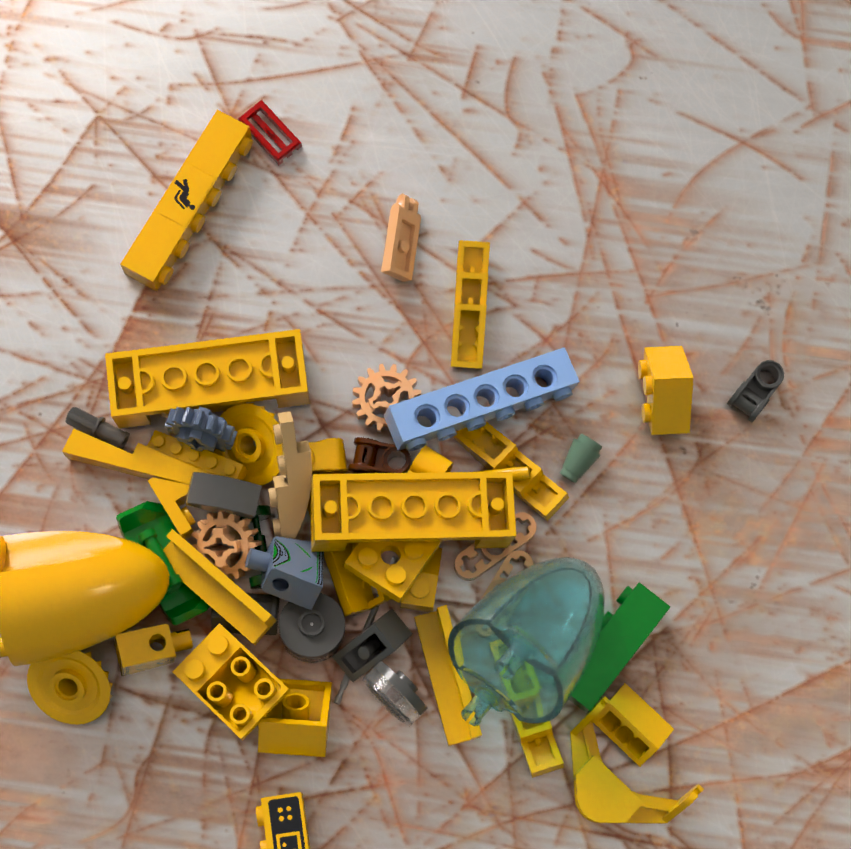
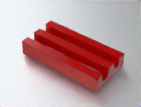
(286, 151)

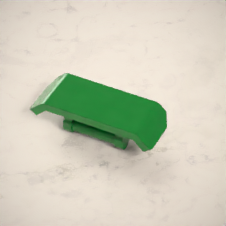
(149, 526)

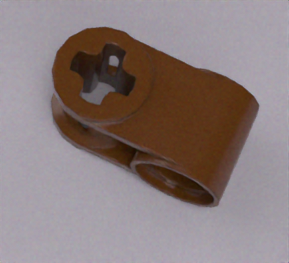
(377, 457)

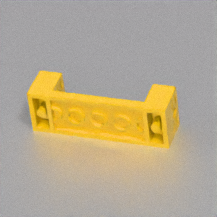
(206, 375)
(412, 508)

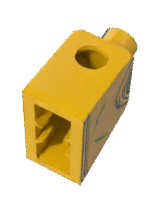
(135, 652)

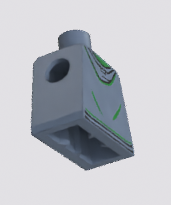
(289, 570)

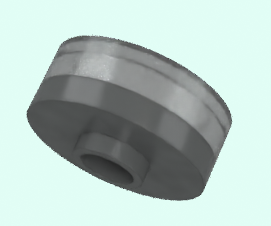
(312, 633)
(395, 693)

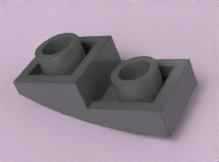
(224, 494)

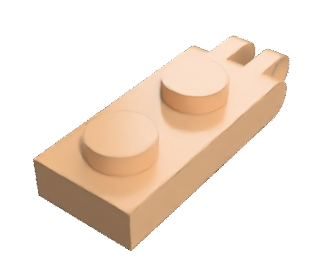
(401, 239)

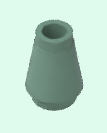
(580, 457)

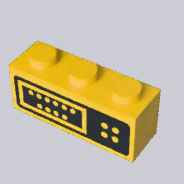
(283, 822)

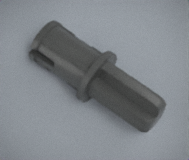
(97, 427)

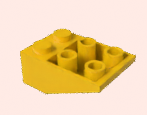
(231, 681)

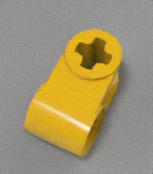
(328, 456)

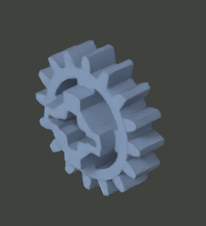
(200, 429)

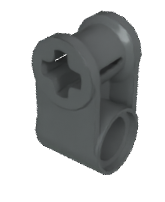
(754, 393)

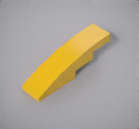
(470, 304)
(499, 452)
(538, 746)

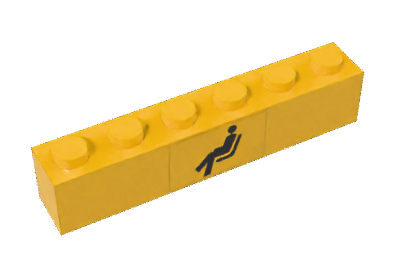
(187, 201)

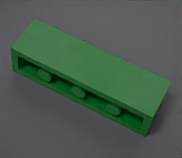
(618, 642)

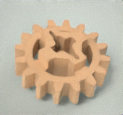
(374, 405)
(229, 531)

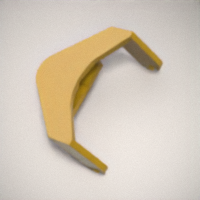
(602, 795)

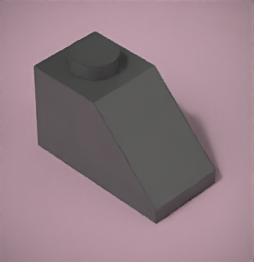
(372, 645)

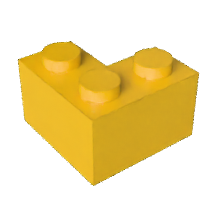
(669, 390)

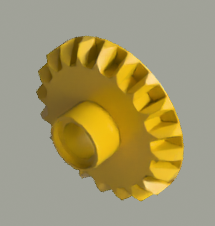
(254, 424)
(70, 688)

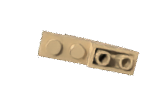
(293, 485)

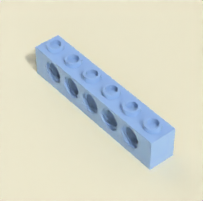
(552, 367)

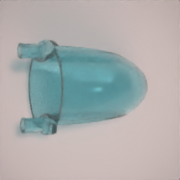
(530, 640)

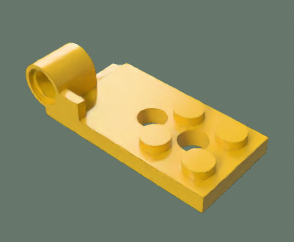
(413, 556)

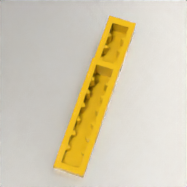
(142, 463)

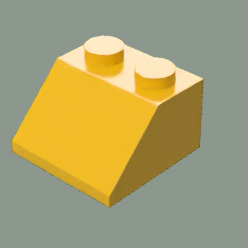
(298, 721)

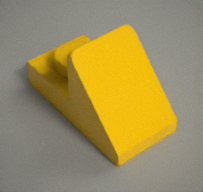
(172, 496)

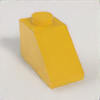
(423, 591)

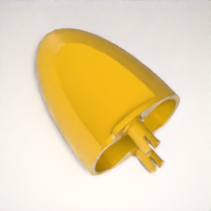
(72, 591)

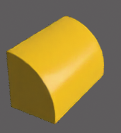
(633, 725)

